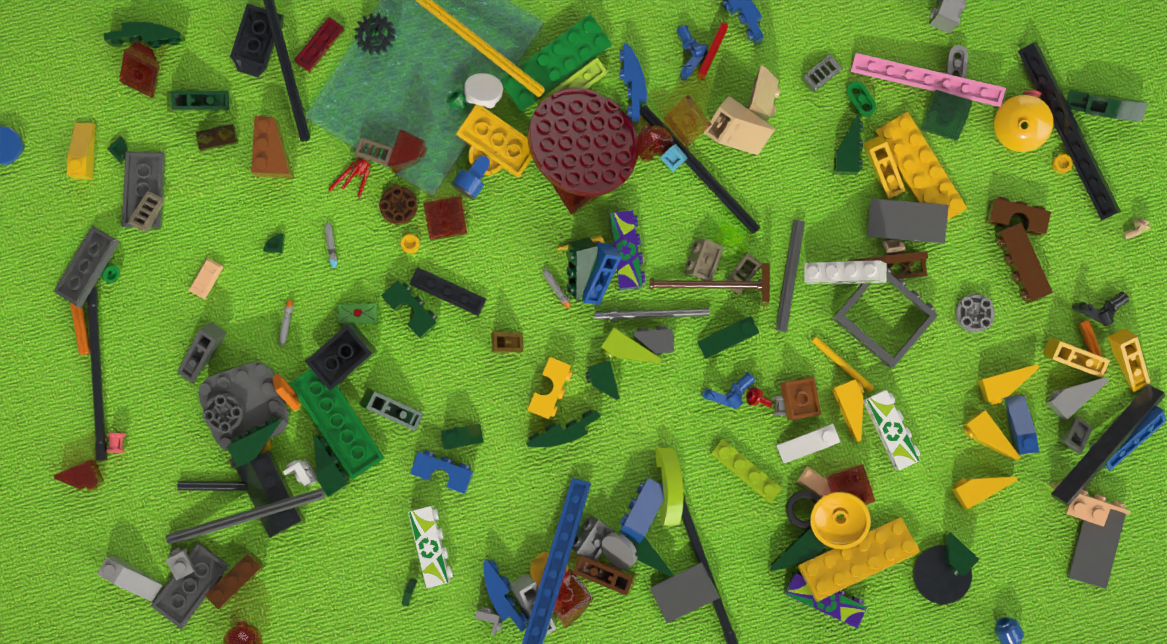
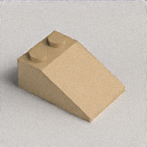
(763, 94)

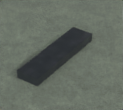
(448, 291)

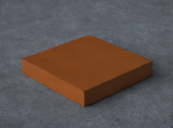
(800, 398)

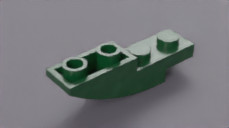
(150, 33)
(1106, 106)
(557, 436)

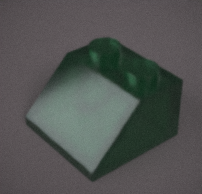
(946, 115)

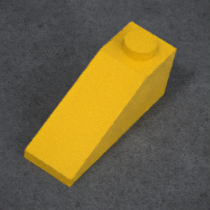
(81, 152)
(884, 166)
(1075, 357)
(1130, 358)
(1002, 385)
(850, 402)
(985, 431)
(972, 491)

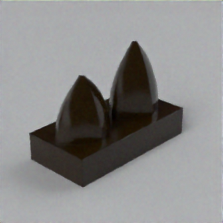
(216, 137)

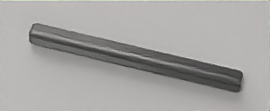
(790, 275)

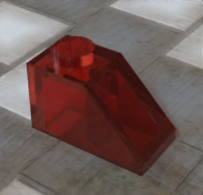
(82, 476)

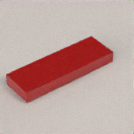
(712, 51)

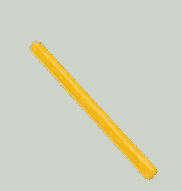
(482, 46)

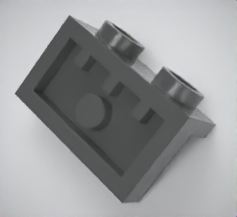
(590, 538)

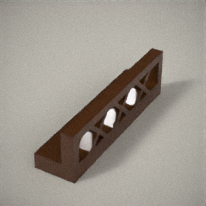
(900, 259)

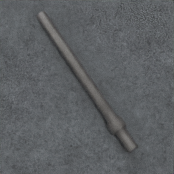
(614, 315)

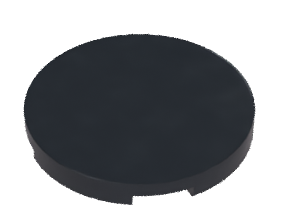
(935, 580)

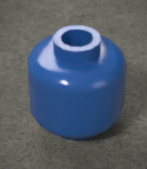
(1008, 631)

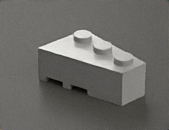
(947, 14)

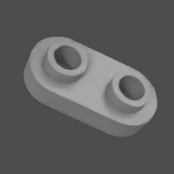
(957, 65)

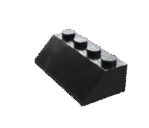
(268, 486)

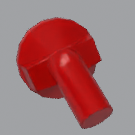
(755, 396)

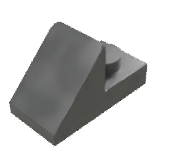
(1077, 435)

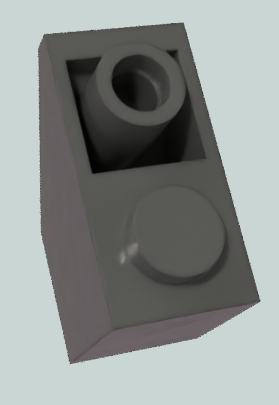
(657, 341)

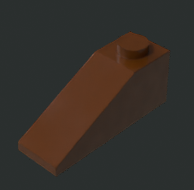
(605, 574)

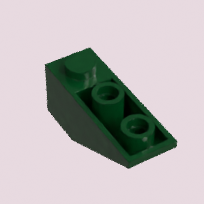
(847, 156)
(582, 260)
(249, 446)
(329, 473)

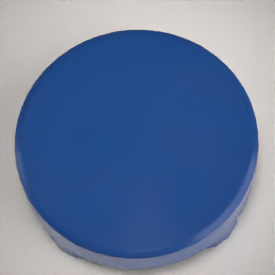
(10, 145)

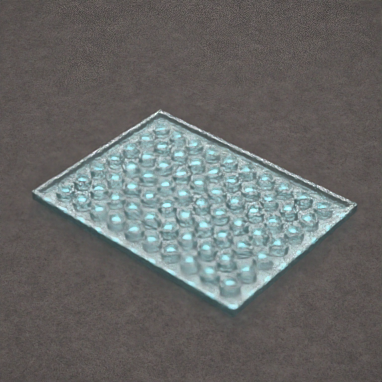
(412, 81)

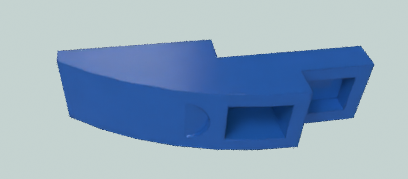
(748, 16)
(633, 76)
(497, 588)

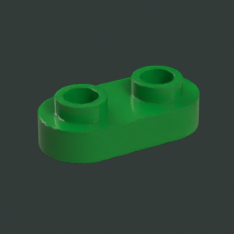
(861, 99)

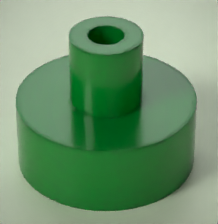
(457, 99)
(110, 273)

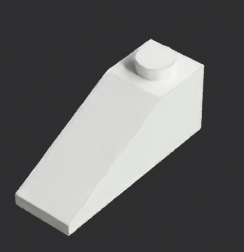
(808, 443)

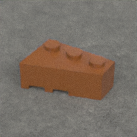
(268, 151)

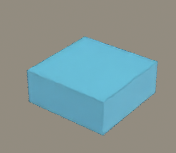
(674, 157)

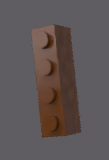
(1023, 263)

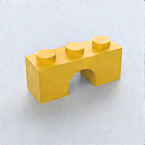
(545, 404)

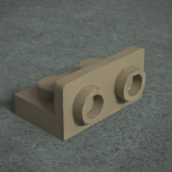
(703, 259)

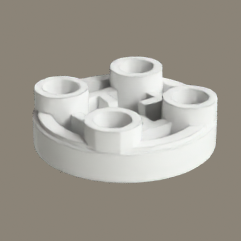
(483, 89)

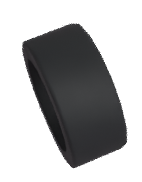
(790, 503)

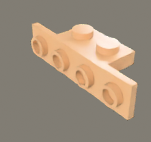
(1092, 508)

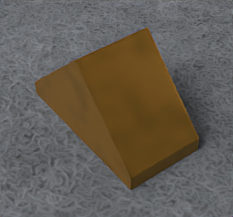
(506, 342)

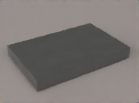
(684, 592)

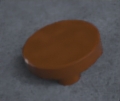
(398, 205)

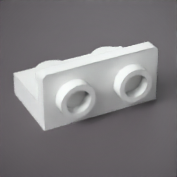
(305, 472)

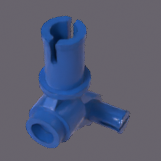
(696, 50)
(733, 397)

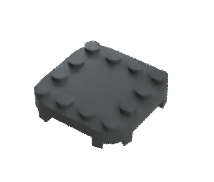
(256, 391)

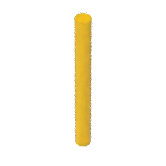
(844, 365)

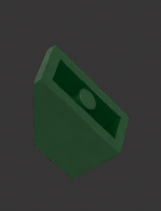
(603, 379)
(462, 436)
(958, 555)

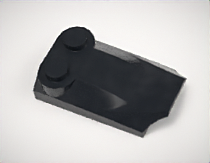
(254, 42)

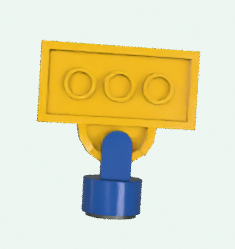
(492, 148)

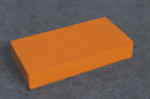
(286, 392)

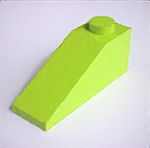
(624, 348)

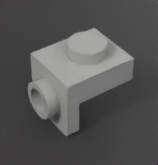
(180, 563)
(488, 615)

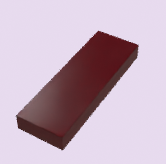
(319, 44)

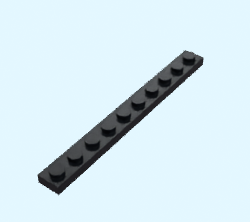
(1069, 131)

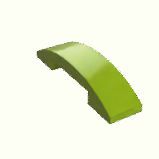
(672, 486)

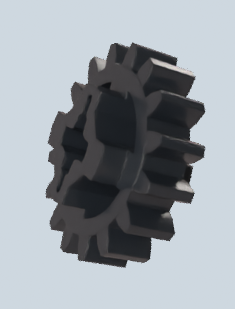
(371, 40)

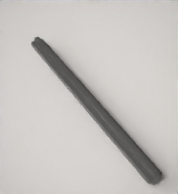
(245, 516)

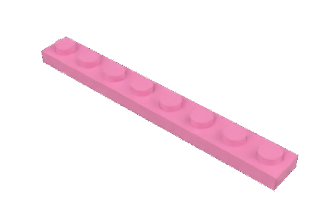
(928, 79)

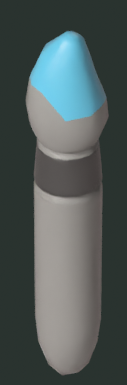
(331, 245)

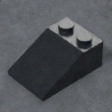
(341, 356)

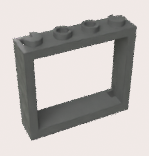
(865, 340)

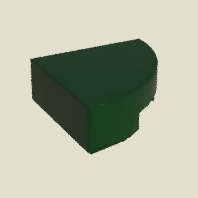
(119, 149)
(275, 244)
(408, 593)

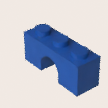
(426, 464)

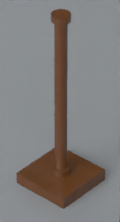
(762, 284)

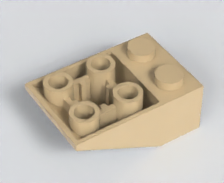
(739, 127)

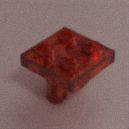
(445, 218)
(853, 481)

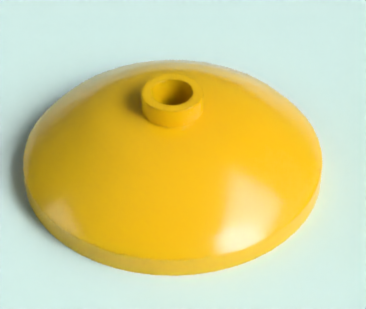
(1018, 110)
(840, 532)

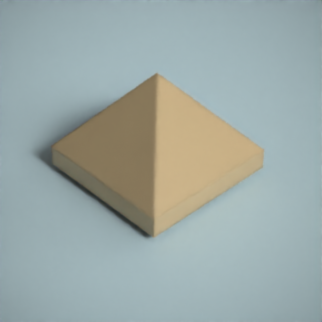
(893, 246)

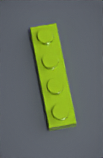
(580, 79)
(746, 471)

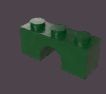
(399, 296)

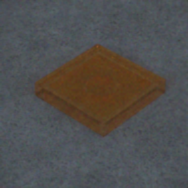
(687, 121)

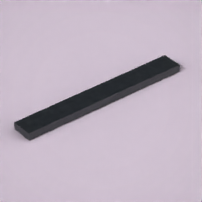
(1108, 445)

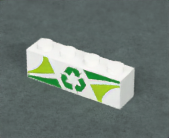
(845, 272)
(891, 430)
(430, 547)

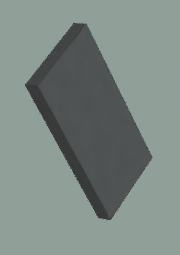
(142, 173)
(907, 221)
(86, 266)
(1096, 550)
(183, 597)

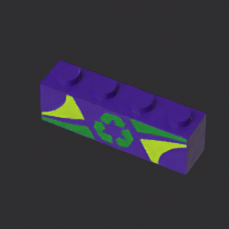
(625, 242)
(836, 605)

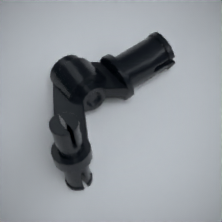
(1103, 315)

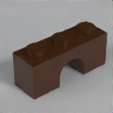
(1034, 218)
(234, 580)

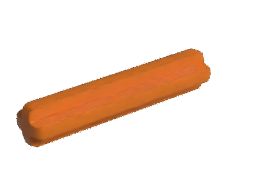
(80, 329)
(1089, 338)

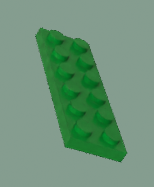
(558, 60)
(338, 424)

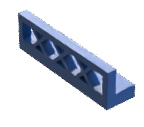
(1146, 428)

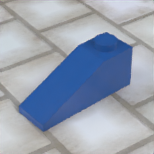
(607, 263)
(1021, 425)

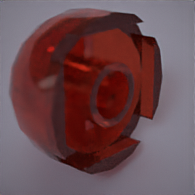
(652, 141)
(243, 634)

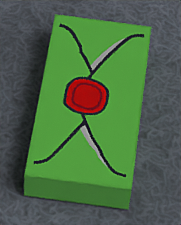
(358, 313)

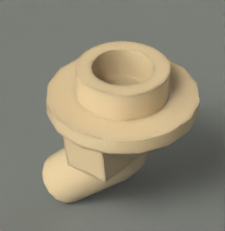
(1140, 226)

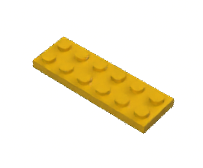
(919, 165)
(845, 567)

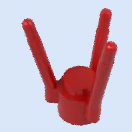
(357, 167)

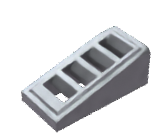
(811, 84)

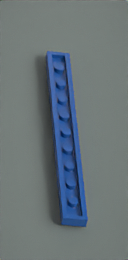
(557, 562)

